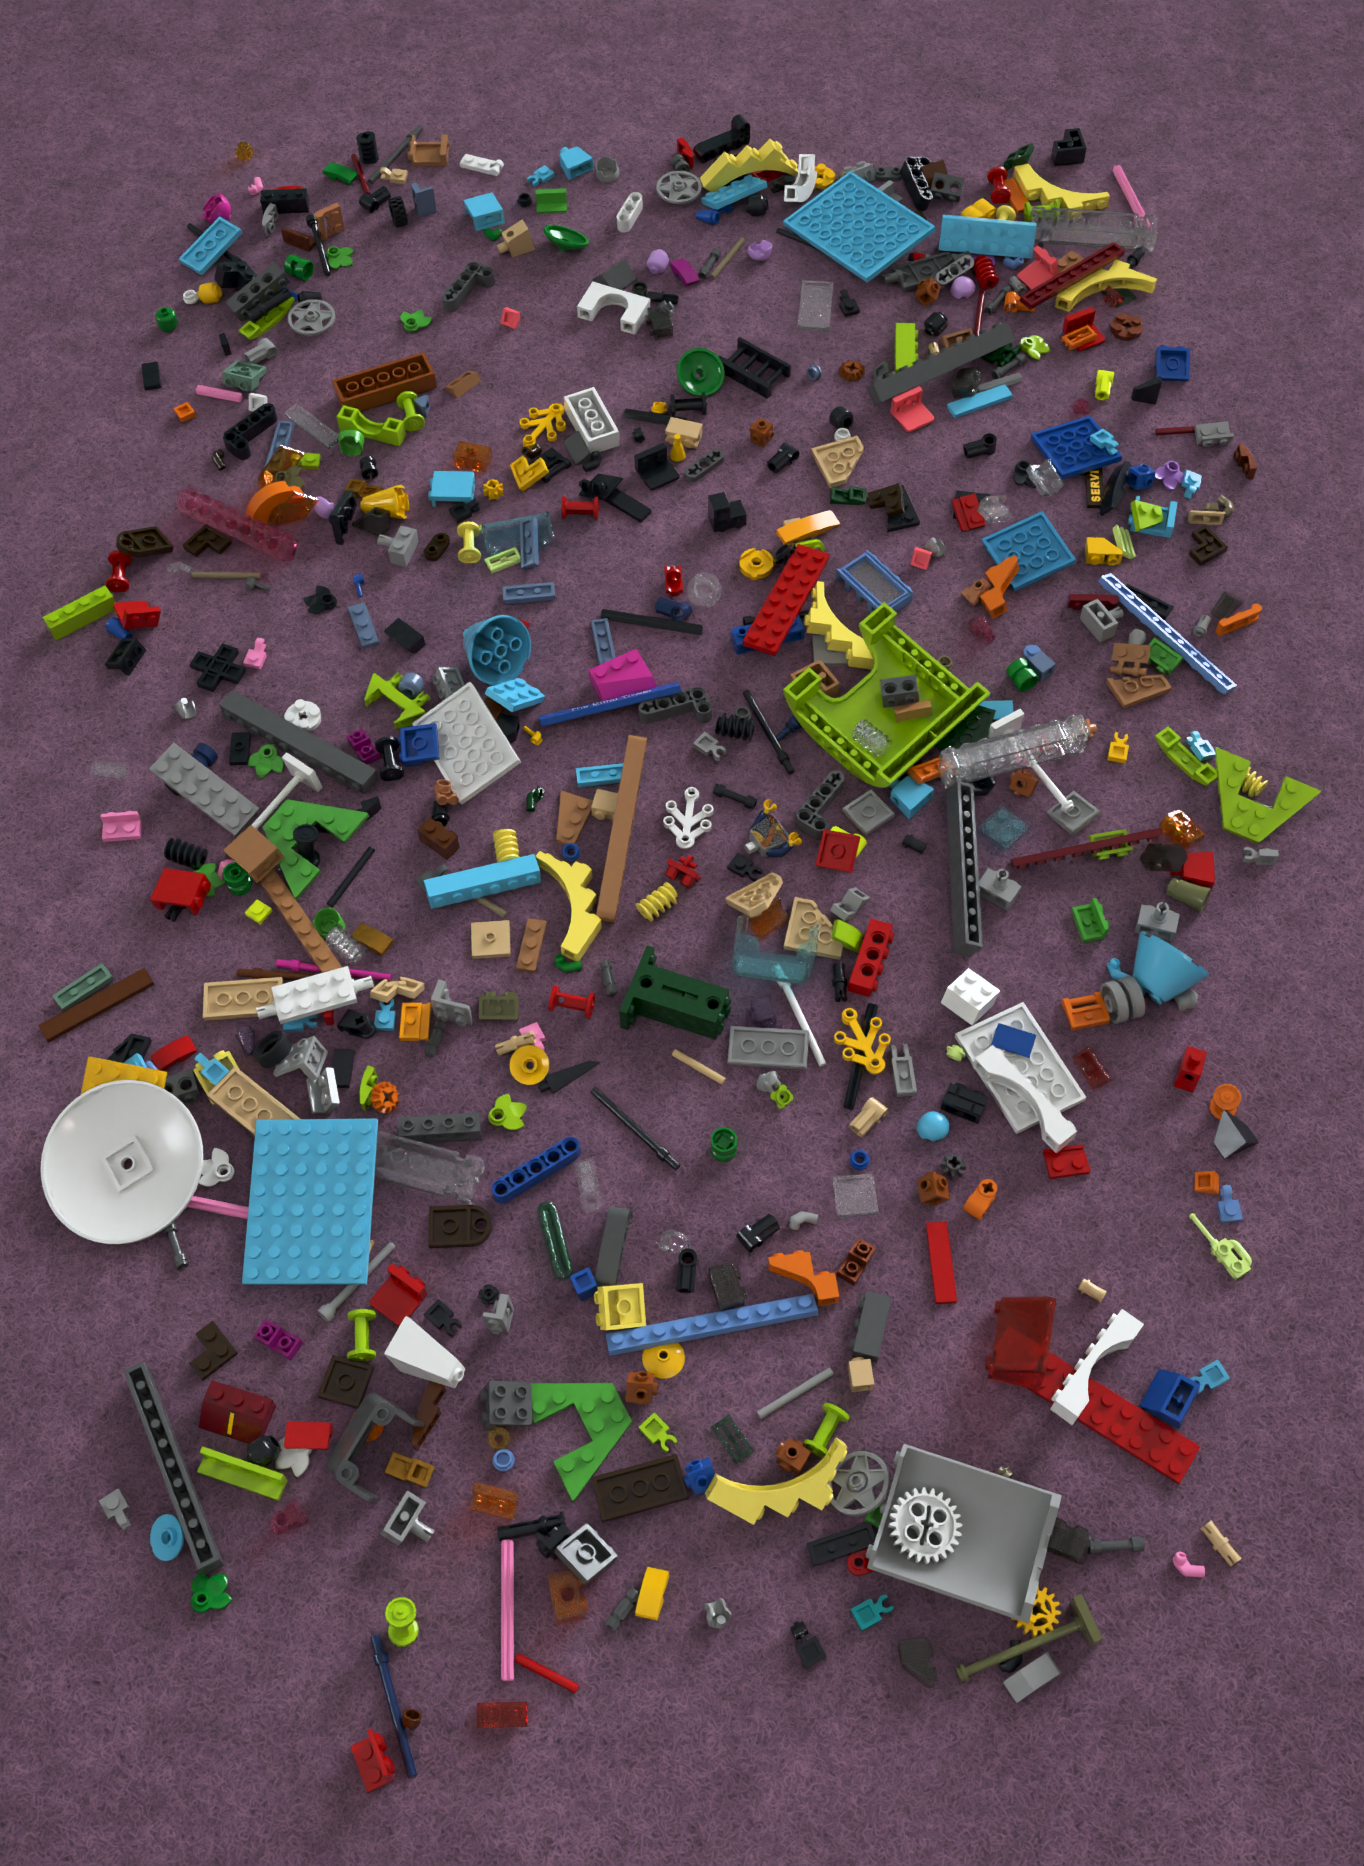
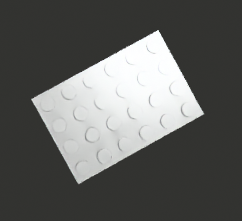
(470, 743)
(1042, 1068)

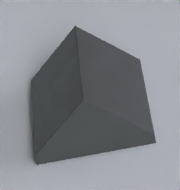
(617, 276)

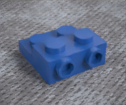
(1172, 363)
(418, 744)

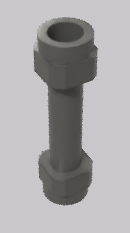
(705, 271)
(991, 306)
(1019, 360)
(180, 1259)
(1135, 1544)

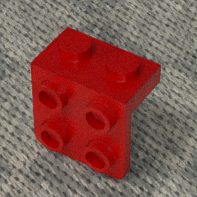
(1080, 319)
(137, 614)
(399, 1295)

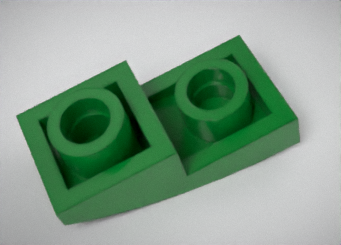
(337, 171)

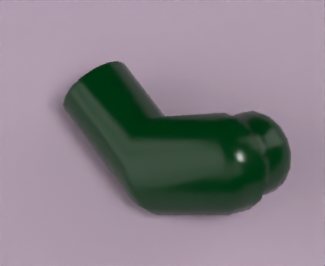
(533, 797)

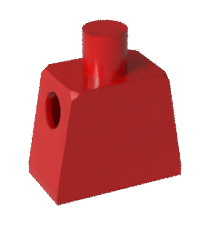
(1198, 869)
(1190, 1064)

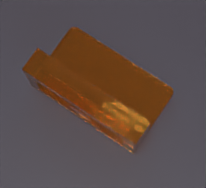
(769, 920)

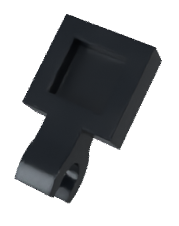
(780, 184)
(848, 306)
(464, 511)

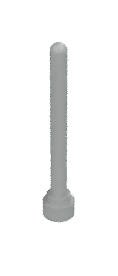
(327, 1311)

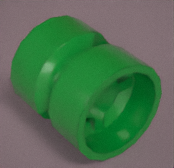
(298, 267)
(1022, 675)
(236, 879)
(723, 1144)

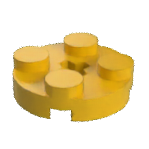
(827, 174)
(759, 571)

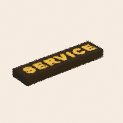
(1094, 488)

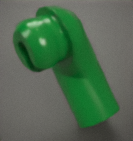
(493, 235)
(565, 966)

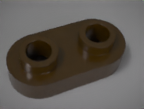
(437, 546)

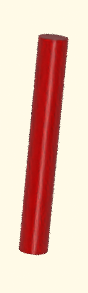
(546, 1673)

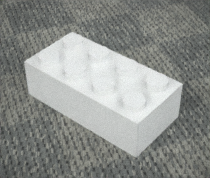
(592, 420)

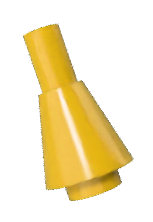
(677, 452)

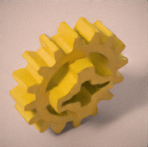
(1043, 1615)

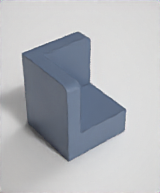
(1042, 665)

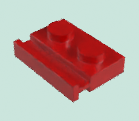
(967, 514)
(1067, 1162)

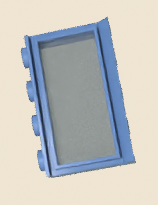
(874, 583)

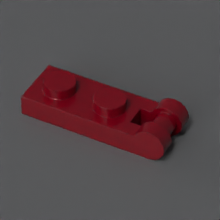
(1077, 601)

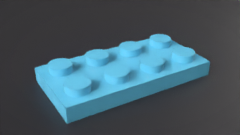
(733, 192)
(210, 246)

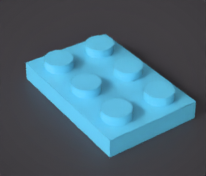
(515, 694)

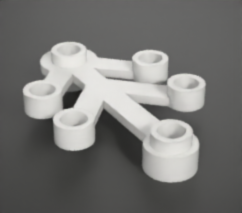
(688, 821)

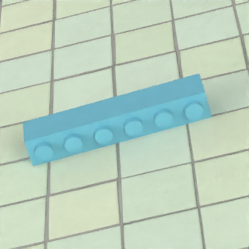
(482, 881)

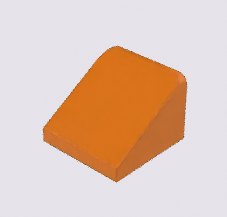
(1207, 1182)

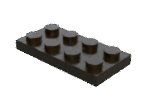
(639, 1488)

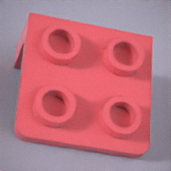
(1040, 270)
(910, 410)

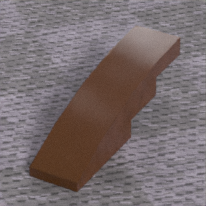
(428, 1412)

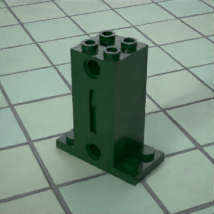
(674, 999)

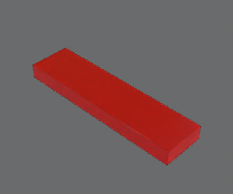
(941, 1263)

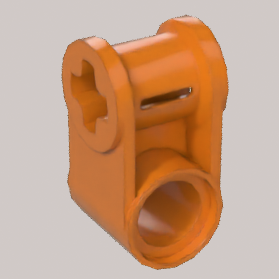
(979, 1201)

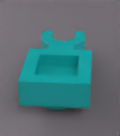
(868, 1613)

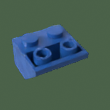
(1170, 1397)

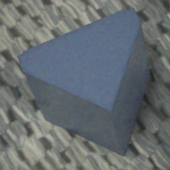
(422, 405)

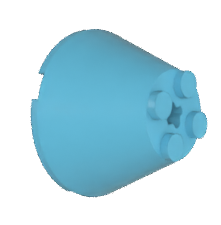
(497, 648)
(1164, 969)

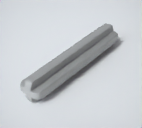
(1007, 380)

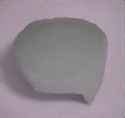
(607, 169)

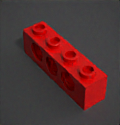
(876, 931)

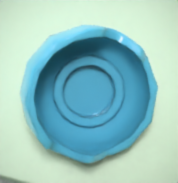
(933, 1126)

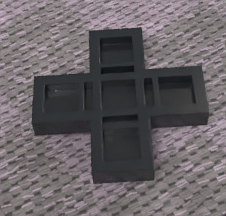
(217, 667)

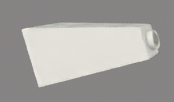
(422, 1356)

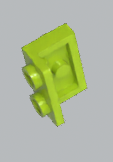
(1123, 851)

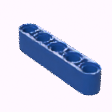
(540, 1161)

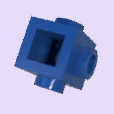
(1141, 477)
(699, 1475)

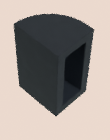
(405, 636)

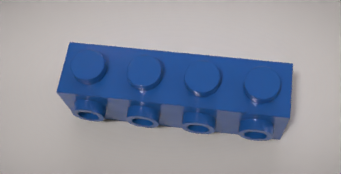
(738, 634)

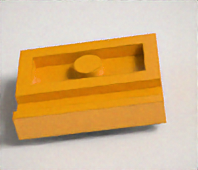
(415, 1022)

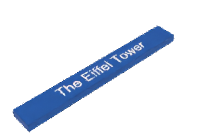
(609, 704)

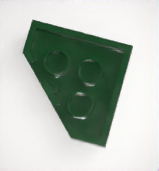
(969, 730)

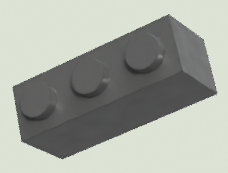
(870, 1326)

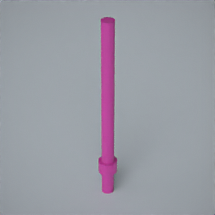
(297, 965)

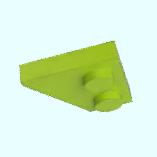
(1146, 515)

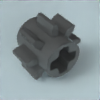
(665, 308)
(949, 1170)

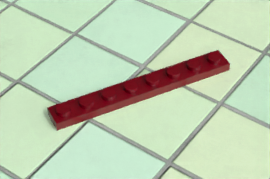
(1072, 275)
(1094, 847)

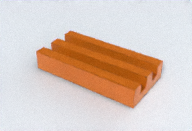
(1080, 339)

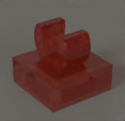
(1113, 295)

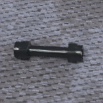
(720, 790)

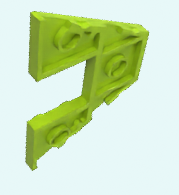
(1246, 816)

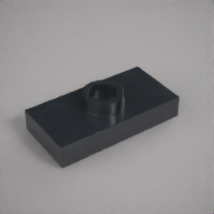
(239, 748)

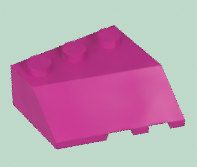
(621, 676)

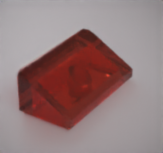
(1092, 1067)

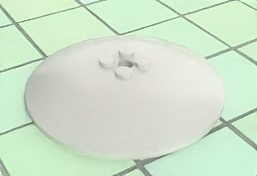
(87, 1155)

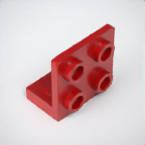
(372, 1762)

